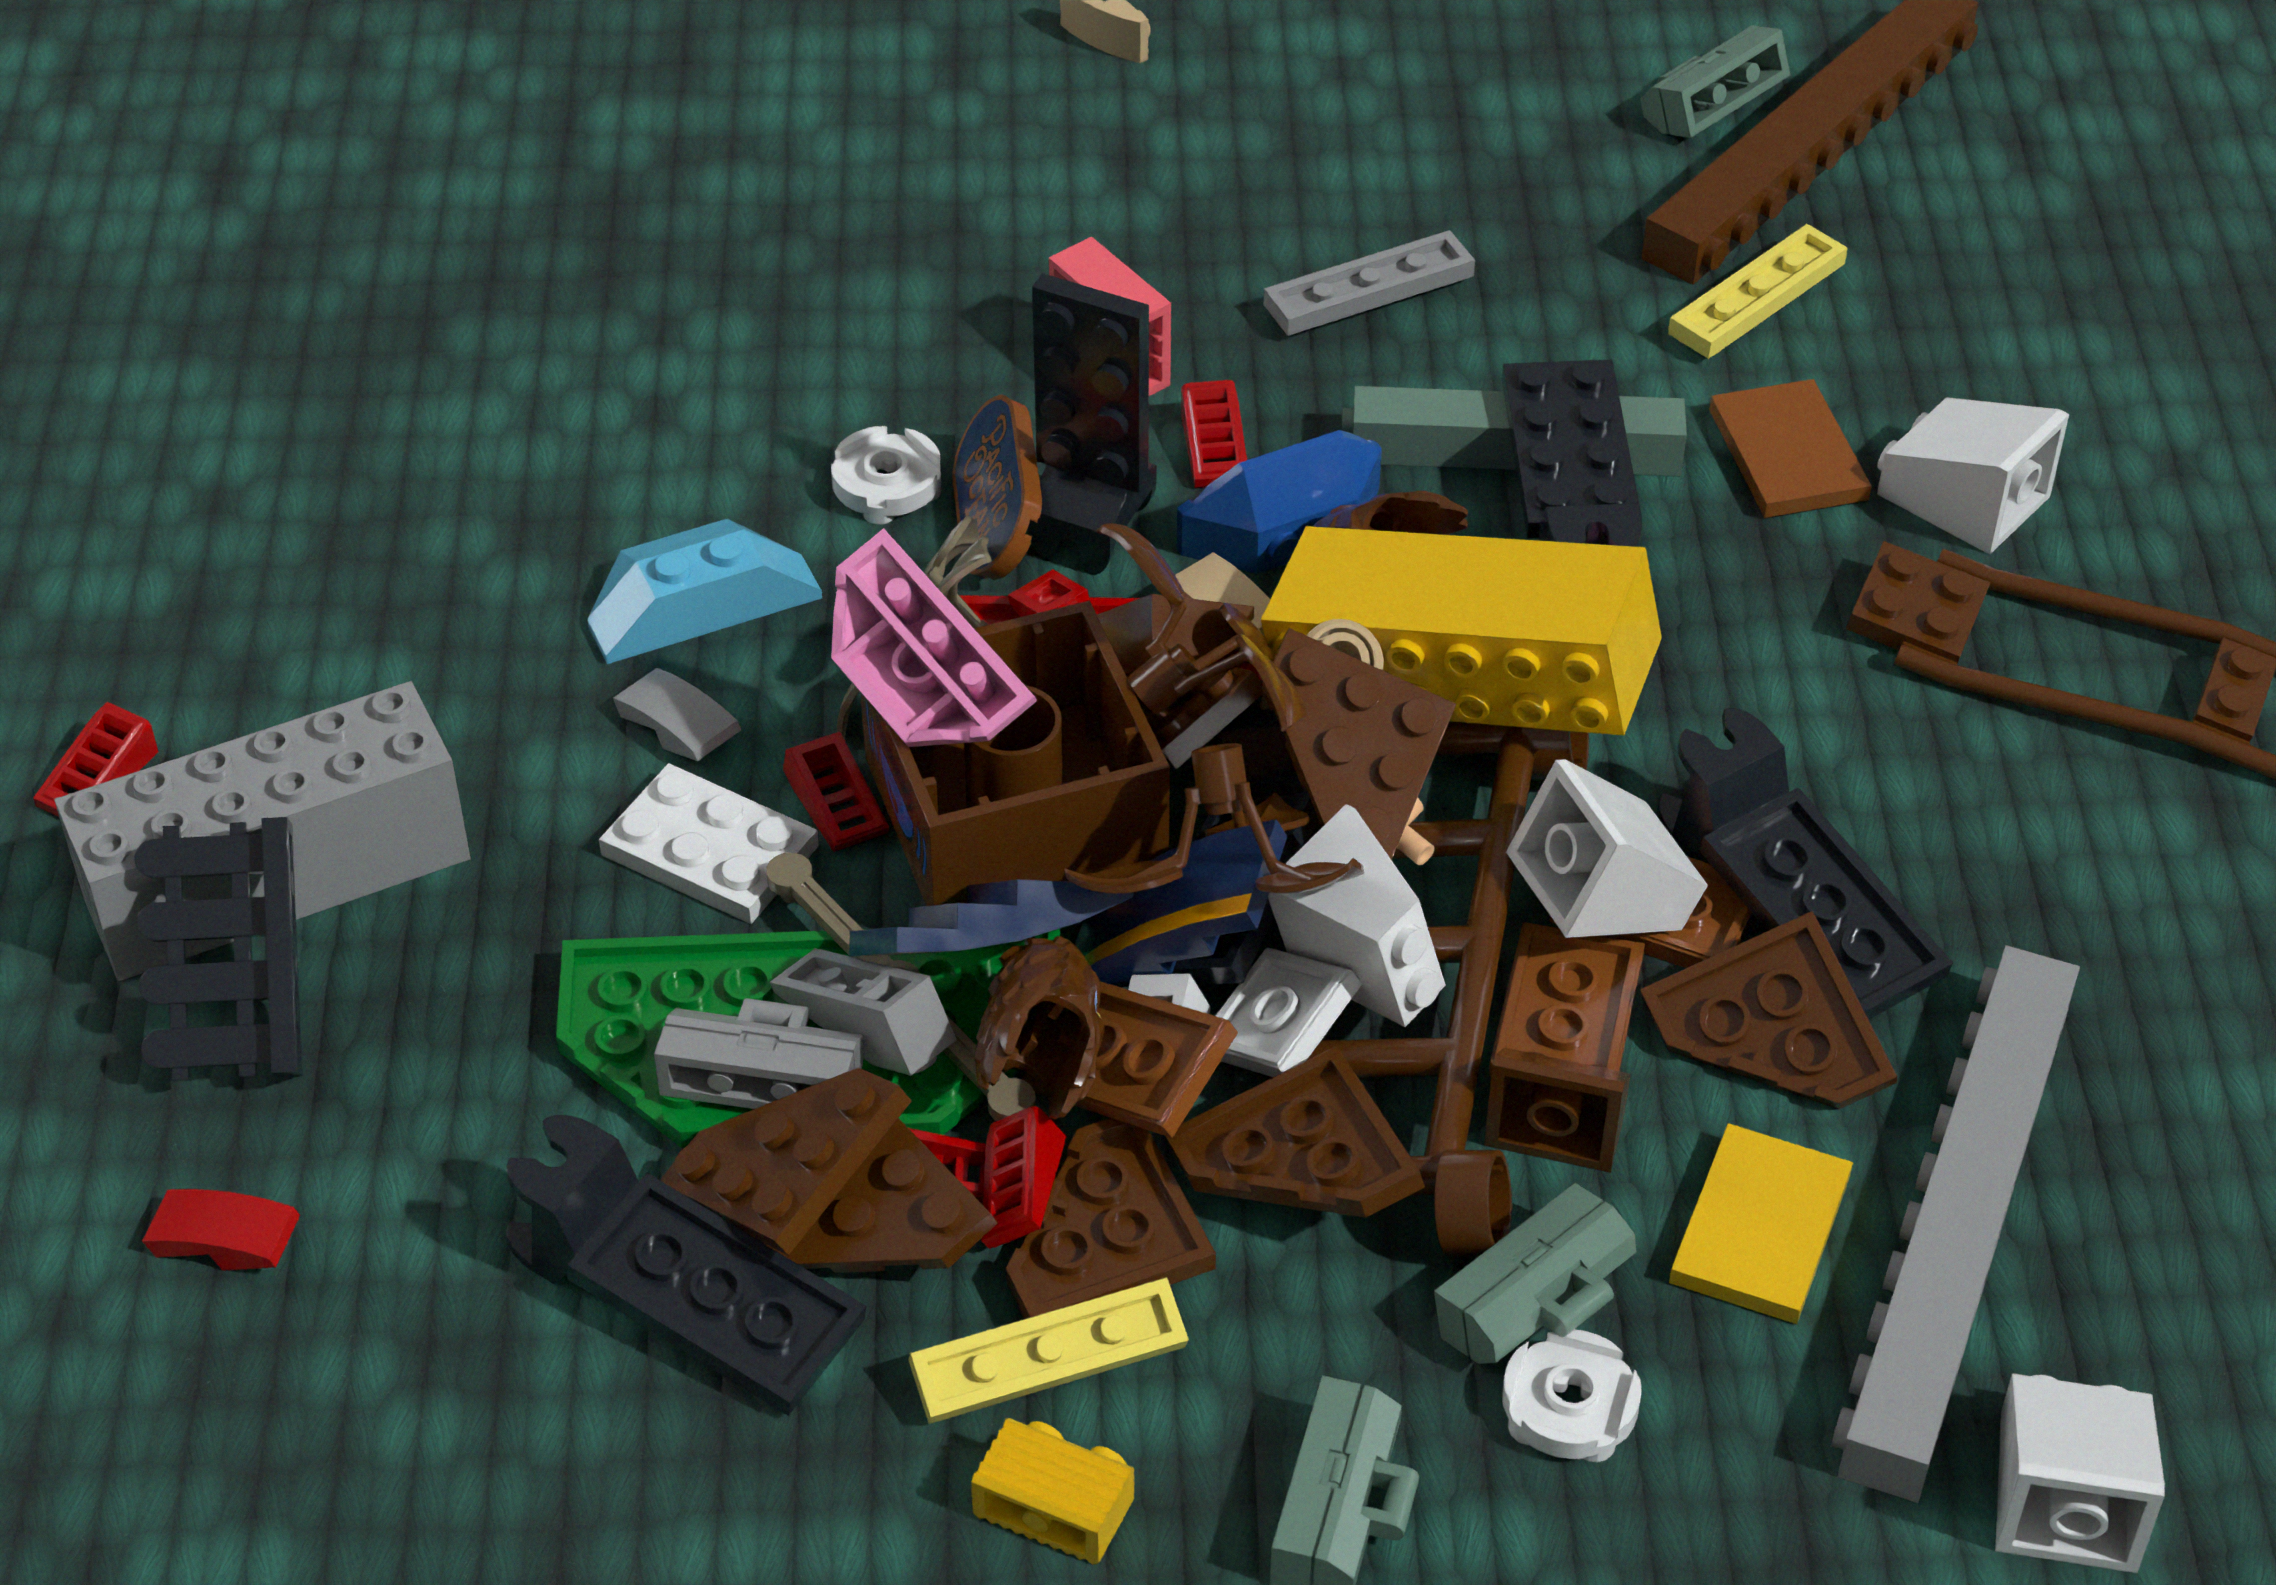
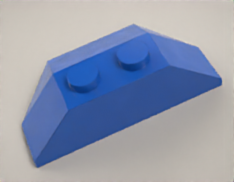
(1266, 502)

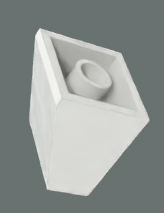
(1975, 467)
(1602, 859)
(1363, 922)
(2077, 1473)

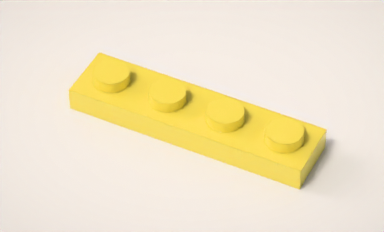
(1757, 291)
(1047, 1350)

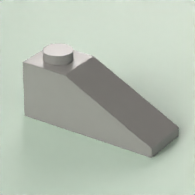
(887, 1005)

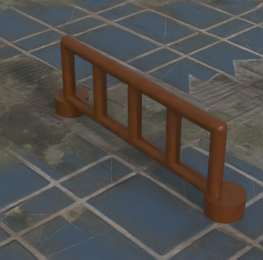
(1469, 1185)

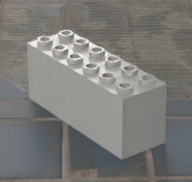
(357, 780)

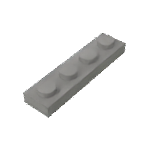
(1368, 282)

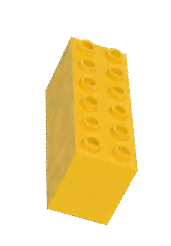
(1486, 622)

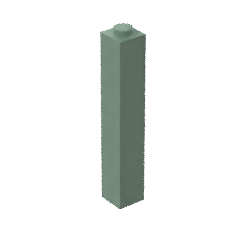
(1474, 430)

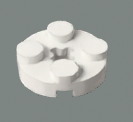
(884, 496)
(1564, 1428)

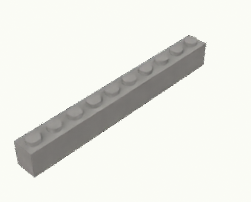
(1956, 1227)

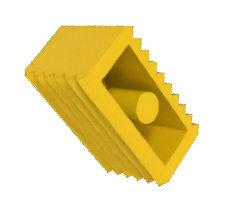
(1053, 1489)

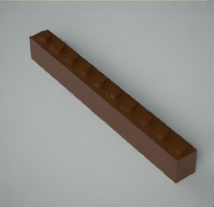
(1806, 136)

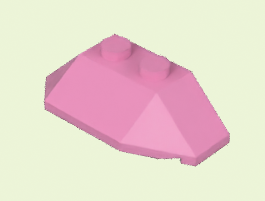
(917, 652)

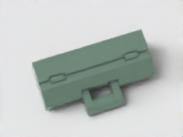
(1717, 82)
(1536, 1277)
(1326, 1504)

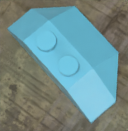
(695, 587)

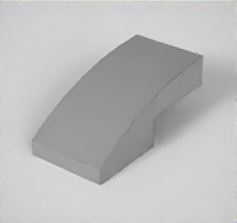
(679, 712)

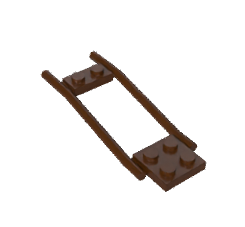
(1931, 607)

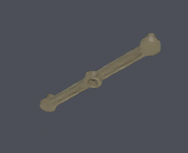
(793, 880)

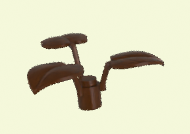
(1174, 670)
(1224, 790)

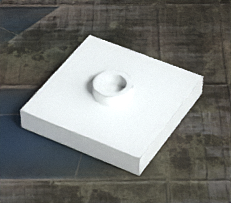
(1284, 1010)

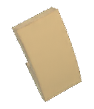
(1108, 26)
(1222, 582)

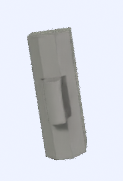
(749, 1056)

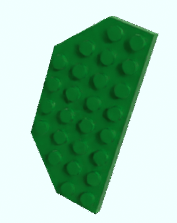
(624, 988)

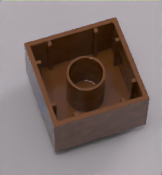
(1054, 790)

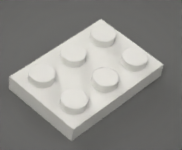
(705, 841)

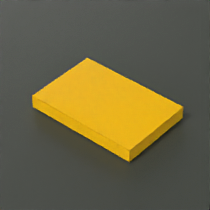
(1761, 1223)

